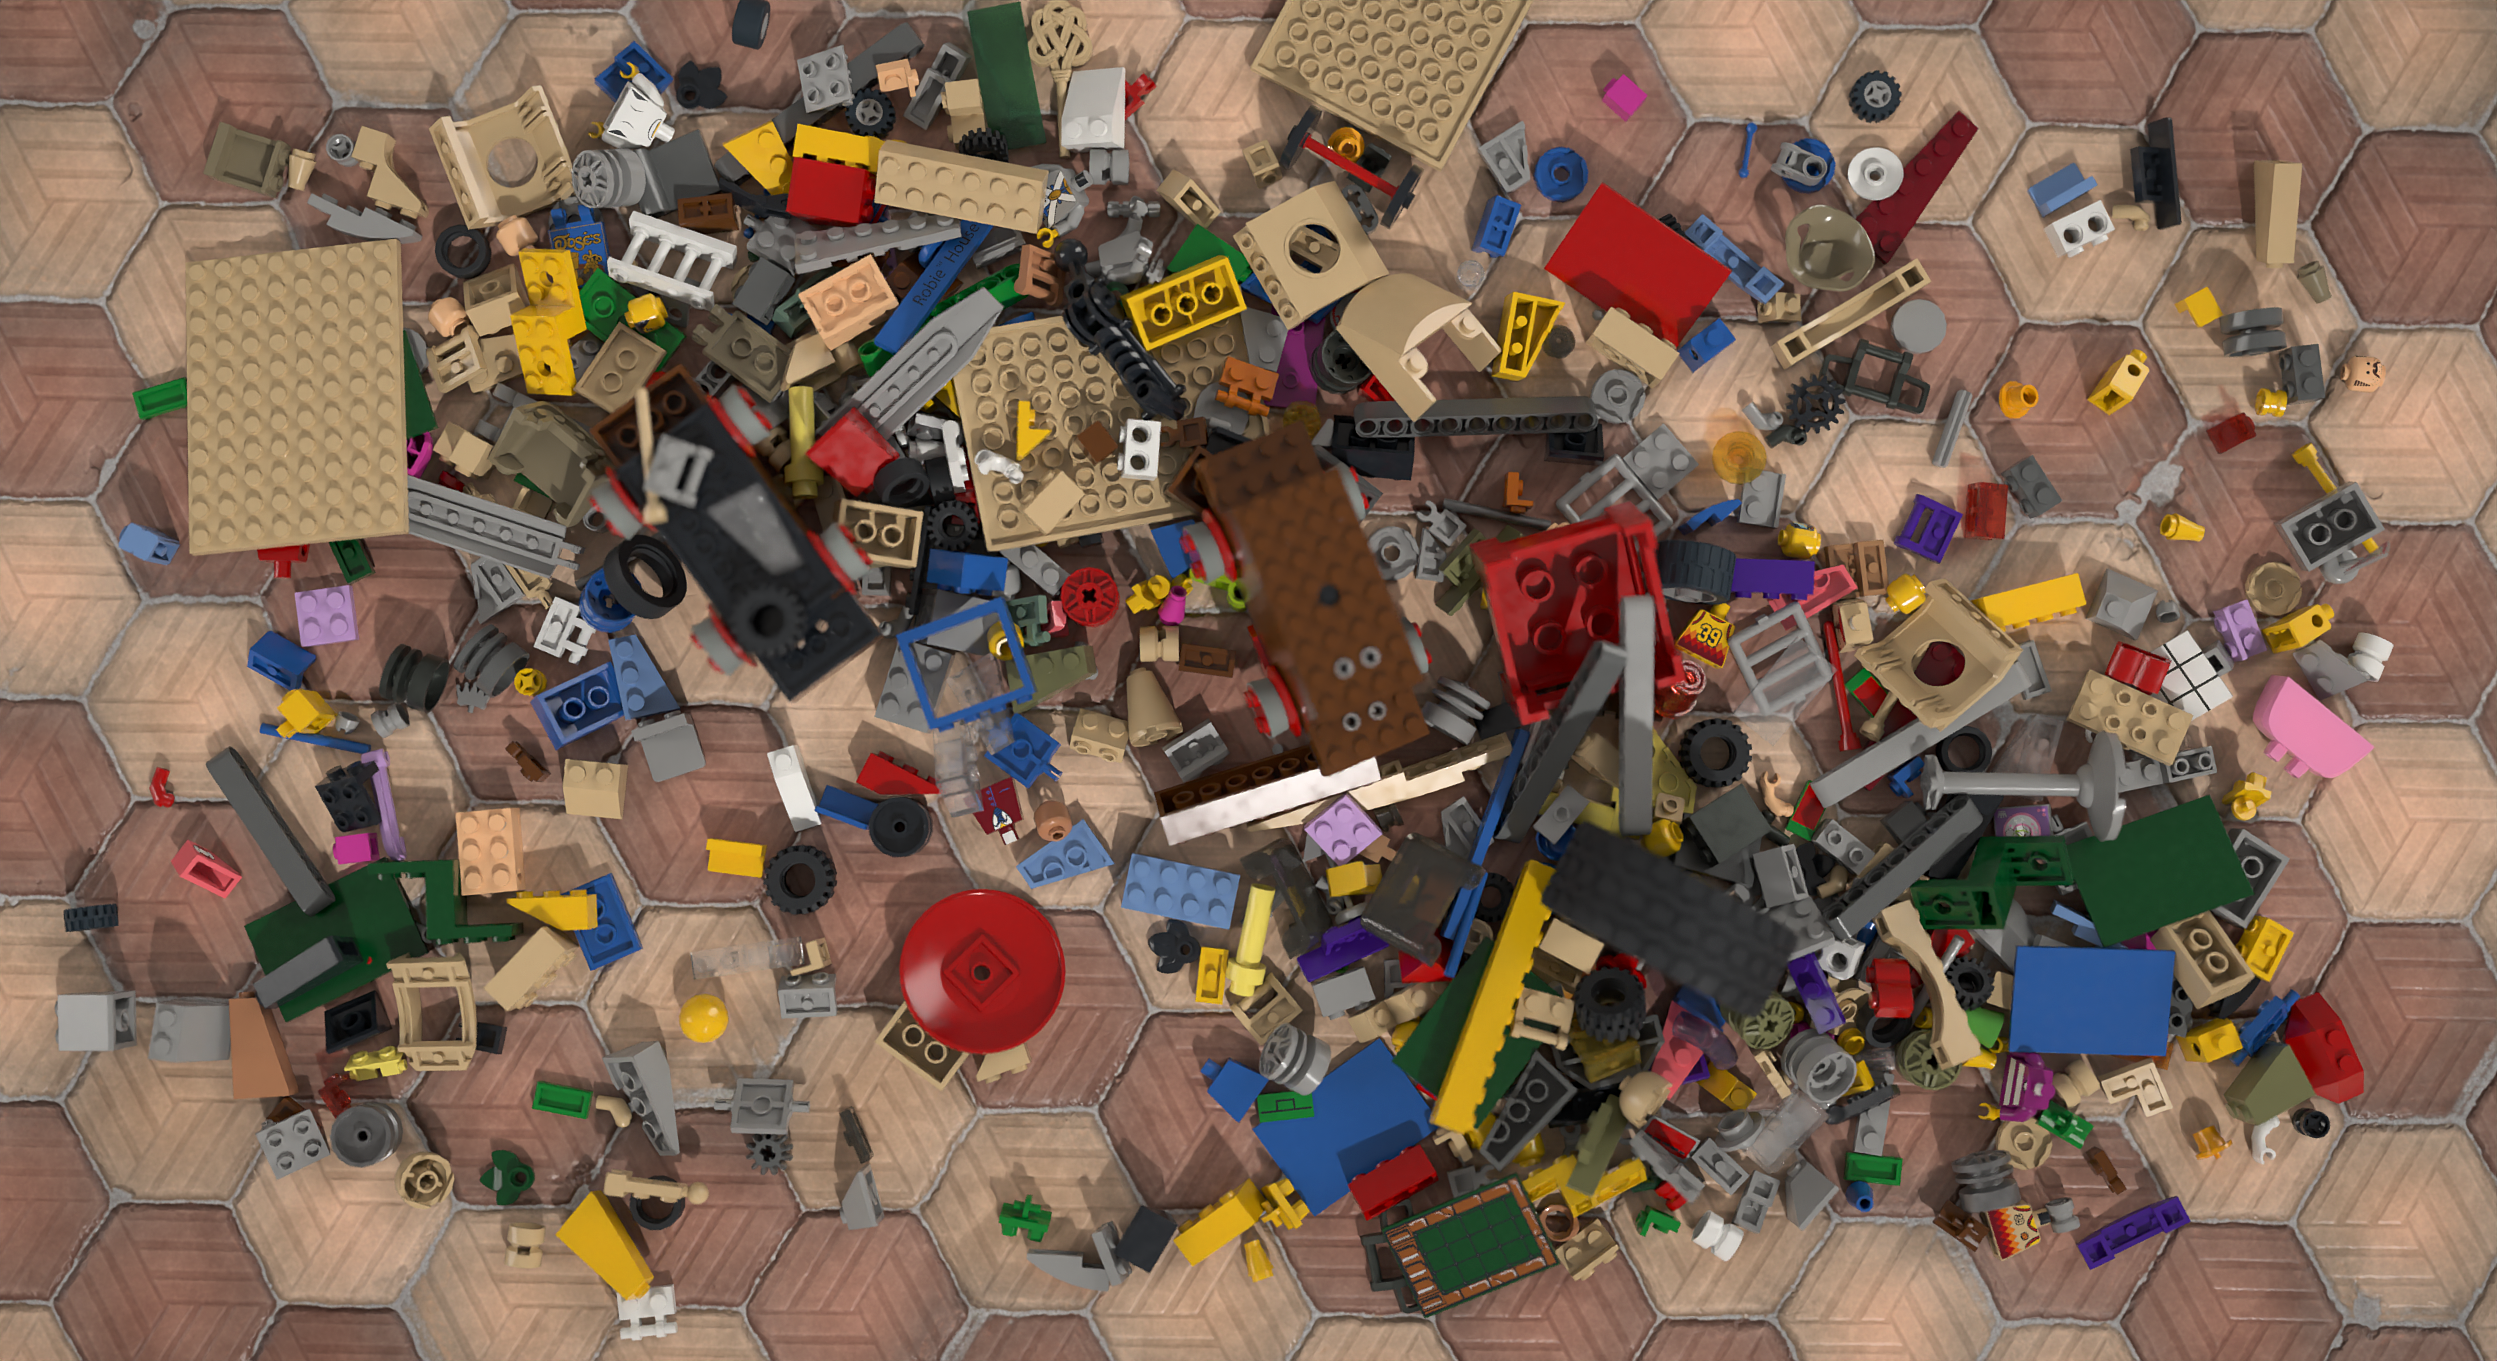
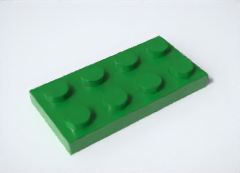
(604, 307)

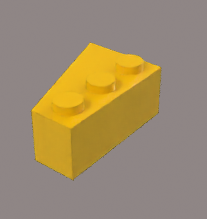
(1522, 332)
(1220, 1223)

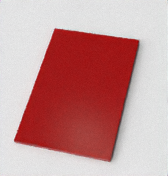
(1637, 264)

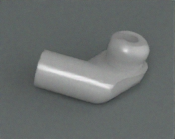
(1763, 421)

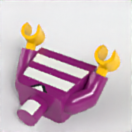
(2024, 1086)

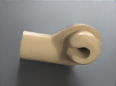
(618, 1108)

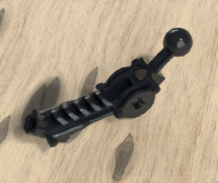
(1093, 302)

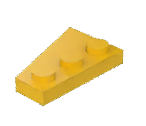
(764, 157)

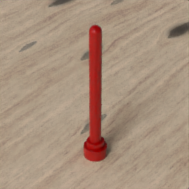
(1848, 739)

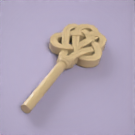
(1052, 21)

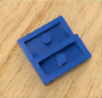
(613, 83)
(1712, 515)

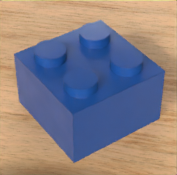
(967, 571)

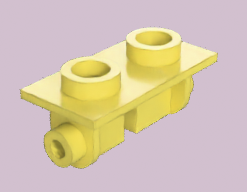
(364, 1064)

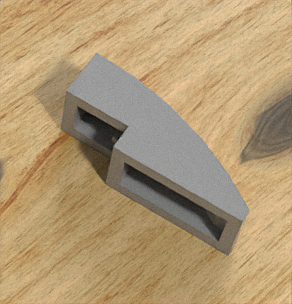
(947, 67)
(1070, 1268)

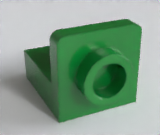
(1661, 1220)

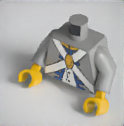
(1063, 201)

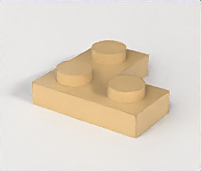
(2139, 1080)

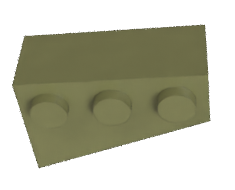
(1052, 673)

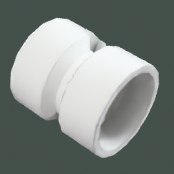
(2369, 654)
(1713, 1233)

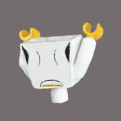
(635, 116)

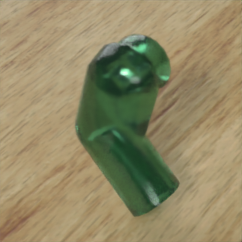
(1651, 1183)

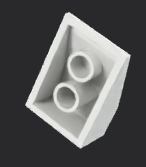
(1095, 111)

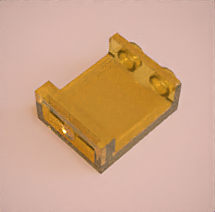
(1602, 1057)

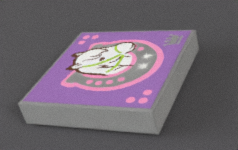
(2023, 821)

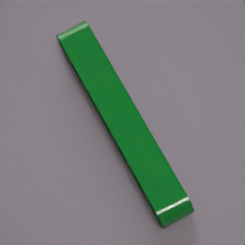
(999, 285)

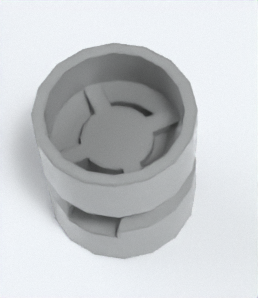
(1109, 166)

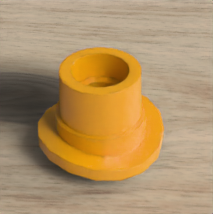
(1347, 143)
(2017, 399)
(2210, 1143)

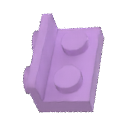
(2239, 630)

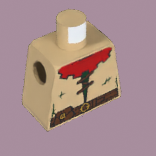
(1851, 624)

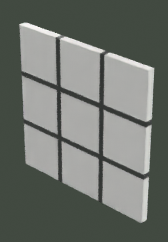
(2191, 679)

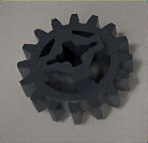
(1807, 412)

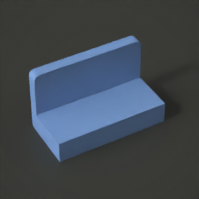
(2060, 189)

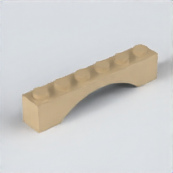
(1850, 314)
(1951, 1035)

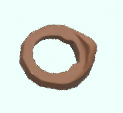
(1563, 1235)

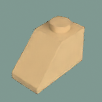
(1188, 199)
(806, 360)

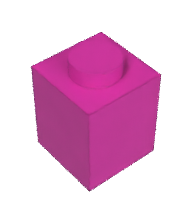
(1623, 97)
(356, 848)

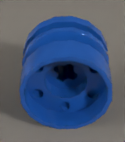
(594, 608)

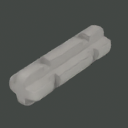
(1115, 209)

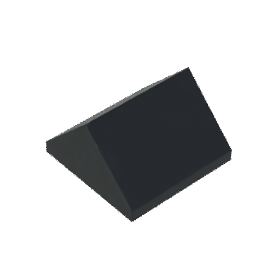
(1576, 447)
(355, 1022)
(1146, 1237)

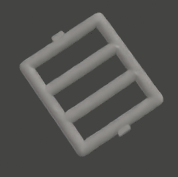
(1631, 481)
(1762, 623)

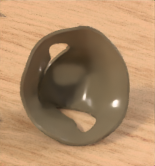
(1830, 249)

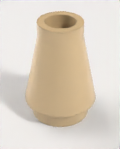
(300, 168)

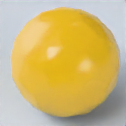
(703, 1018)

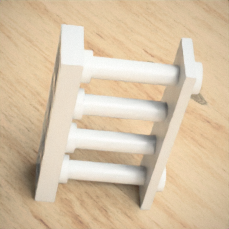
(681, 239)

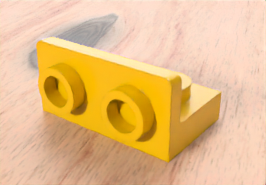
(2263, 946)

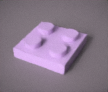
(326, 616)
(1343, 829)

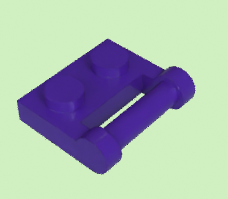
(1936, 532)

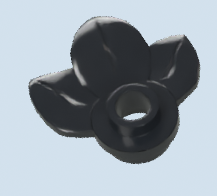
(703, 84)
(1813, 866)
(1170, 945)

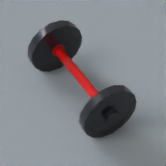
(1301, 138)

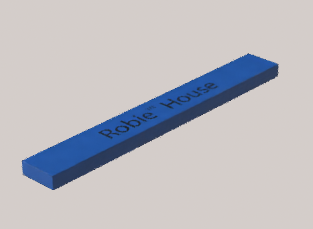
(931, 287)
(1487, 828)

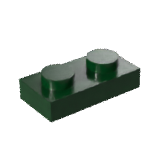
(352, 559)

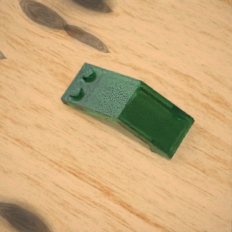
(1006, 74)

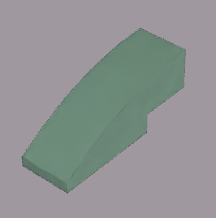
(792, 314)

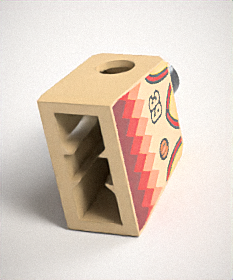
(2014, 1228)

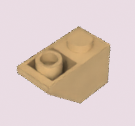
(997, 1063)

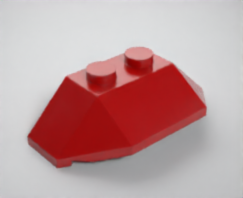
(2324, 1049)

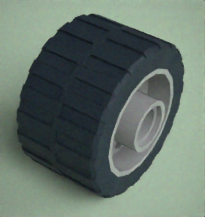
(1695, 571)

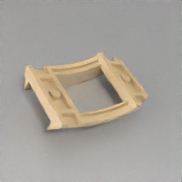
(433, 972)

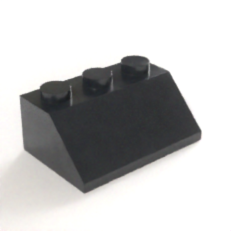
(1372, 456)

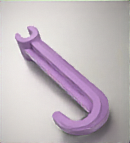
(393, 843)

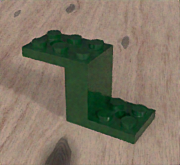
(1995, 872)
(444, 902)

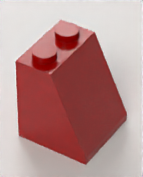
(830, 193)
(853, 452)

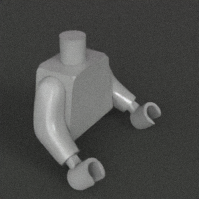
(1128, 254)

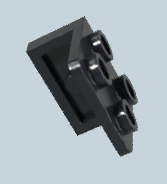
(348, 798)

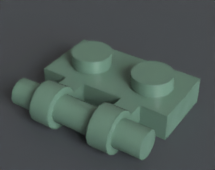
(1030, 613)

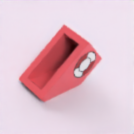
(205, 869)

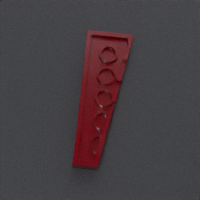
(1892, 218)
(1938, 667)

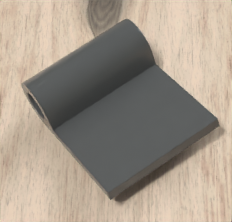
(676, 172)

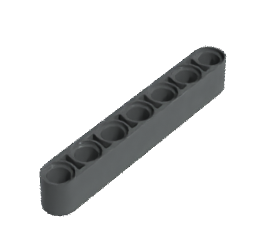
(270, 831)
(1902, 867)

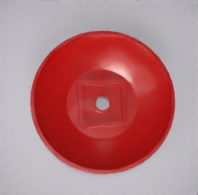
(989, 932)

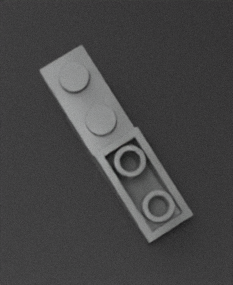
(364, 225)
(2149, 772)

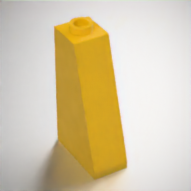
(606, 1247)

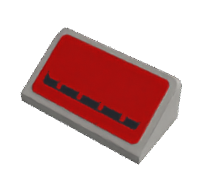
(1673, 1139)

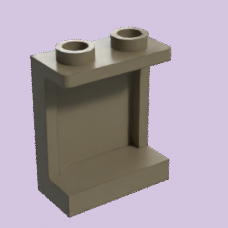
(247, 160)

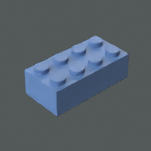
(1180, 891)

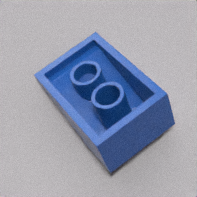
(579, 705)

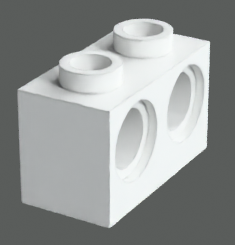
(2078, 227)
(1146, 450)
(1829, 957)

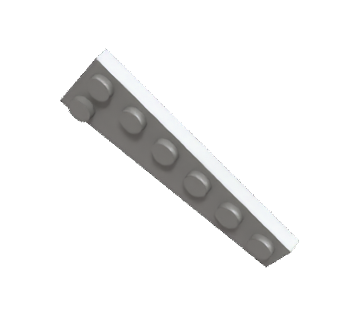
(819, 248)

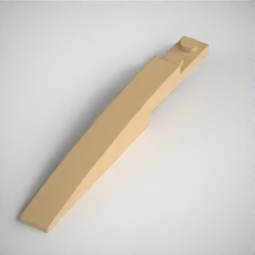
(1400, 783)

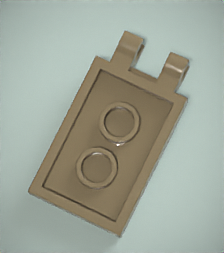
(744, 351)

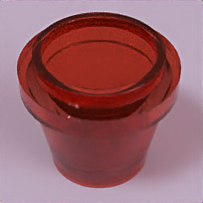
(1680, 698)

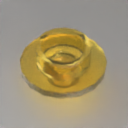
(1742, 445)

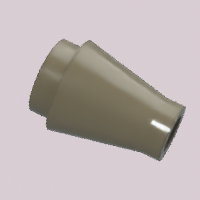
(2315, 281)

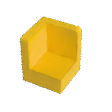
(2201, 307)

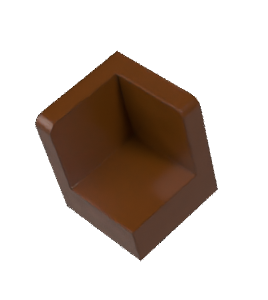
(1096, 443)

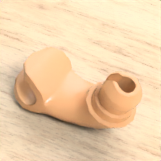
(1774, 804)

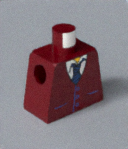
(1001, 810)

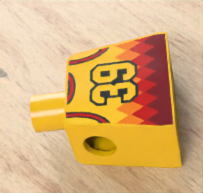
(1707, 636)

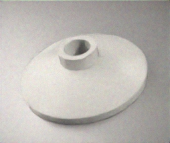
(1879, 162)

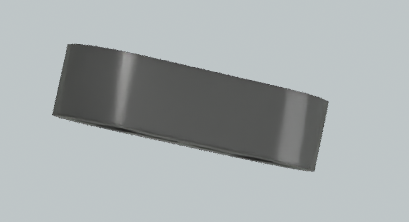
(1364, 206)

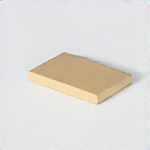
(619, 369)

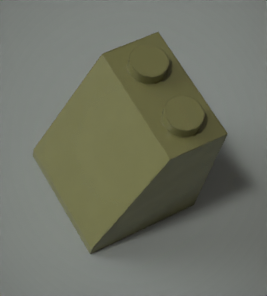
(2268, 1085)

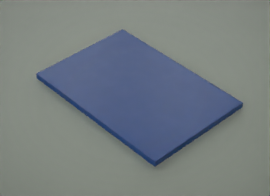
(2091, 1000)
(1360, 1118)

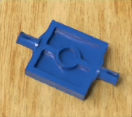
(1029, 753)
(2259, 1030)

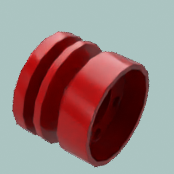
(1106, 596)

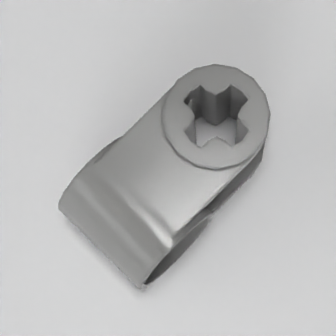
(1797, 164)

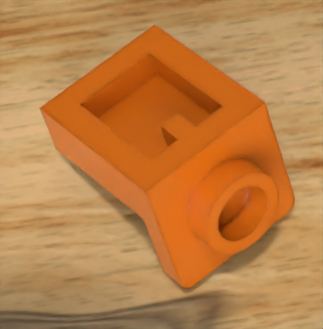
(1512, 489)

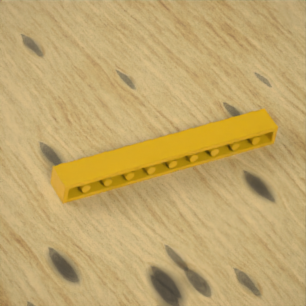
(1494, 1002)

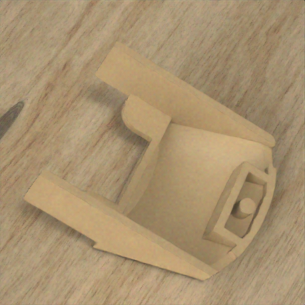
(1395, 317)

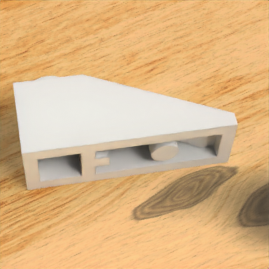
(794, 787)

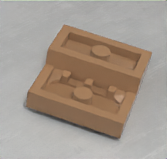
(1864, 563)

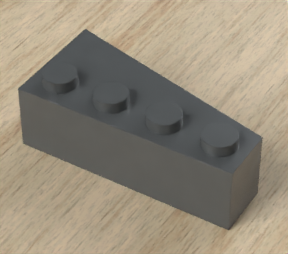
(1528, 1110)

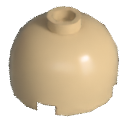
(1642, 1096)
(424, 1179)

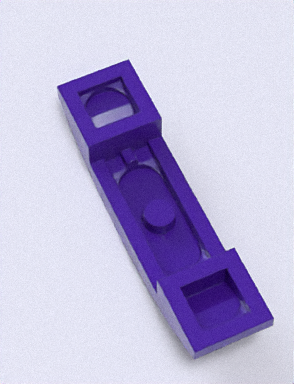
(2131, 1230)

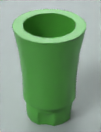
(1985, 1024)

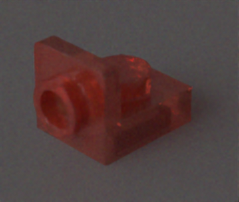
(2231, 432)
(334, 1098)

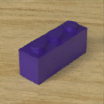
(1773, 578)

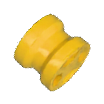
(2270, 402)
(525, 679)

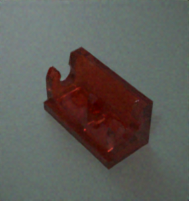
(1986, 511)

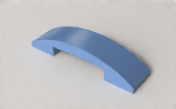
(1745, 272)

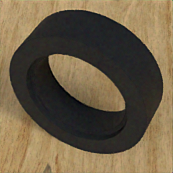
(627, 590)

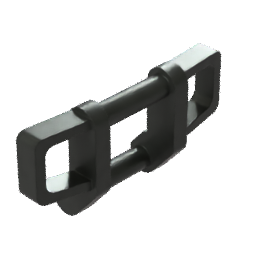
(1890, 400)
(1378, 1282)

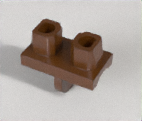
(1961, 1225)

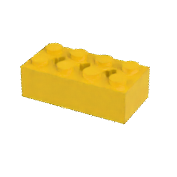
(1199, 310)

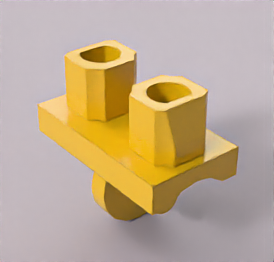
(1149, 593)
(2247, 796)
(1281, 1211)

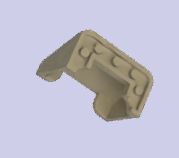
(553, 456)

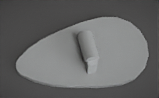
(1217, 414)

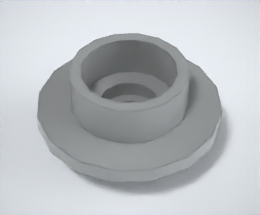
(1739, 1130)

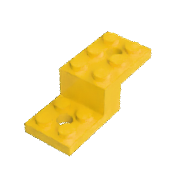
(548, 321)
(1543, 1182)

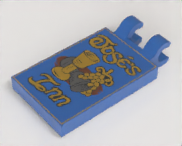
(584, 240)

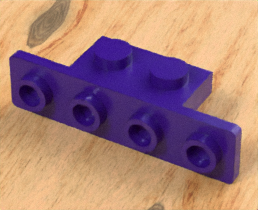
(1339, 949)

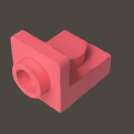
(1057, 620)

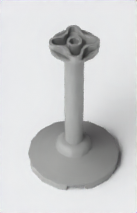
(2093, 784)

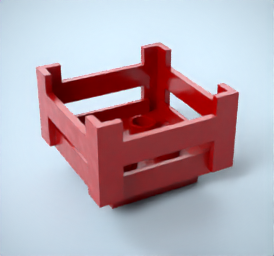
(1561, 595)

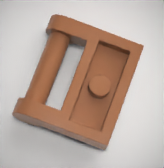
(1040, 265)

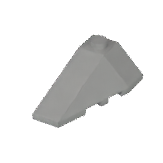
(2003, 942)
(647, 1082)

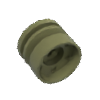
(1767, 1028)
(1912, 1066)

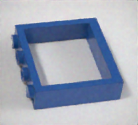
(995, 704)

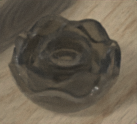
(1567, 343)

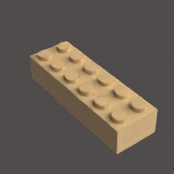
(961, 186)

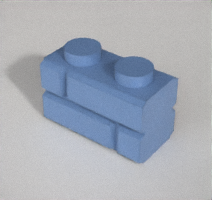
(148, 543)

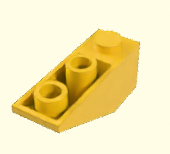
(563, 912)

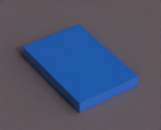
(615, 931)

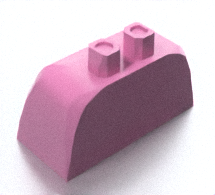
(2305, 731)

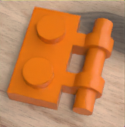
(1249, 380)

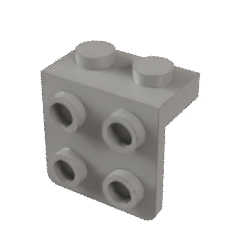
(670, 745)

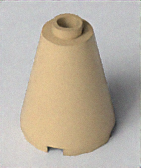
(1149, 710)

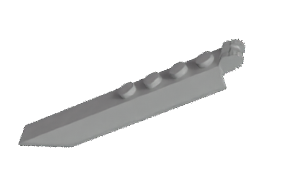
(922, 365)
(487, 529)

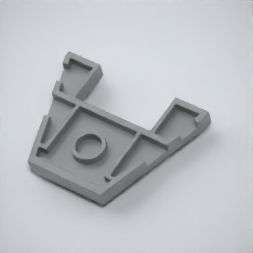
(1666, 1166)

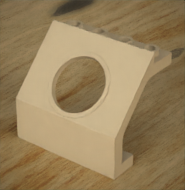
(466, 150)
(1289, 288)
(1951, 619)

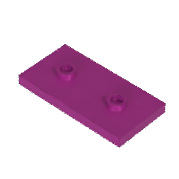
(1294, 366)

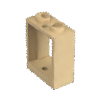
(1598, 758)

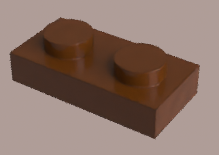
(1207, 660)

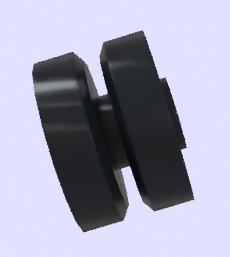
(885, 822)

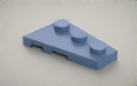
(639, 682)
(1065, 858)

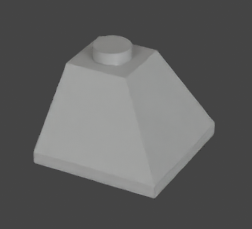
(2121, 604)
(1806, 1193)
(862, 1202)

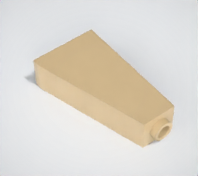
(2276, 210)

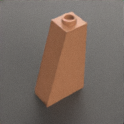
(257, 1051)

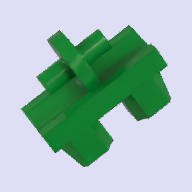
(2064, 1124)
(1025, 1216)

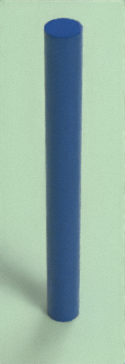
(320, 740)
(1464, 929)

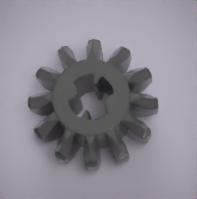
(760, 1154)

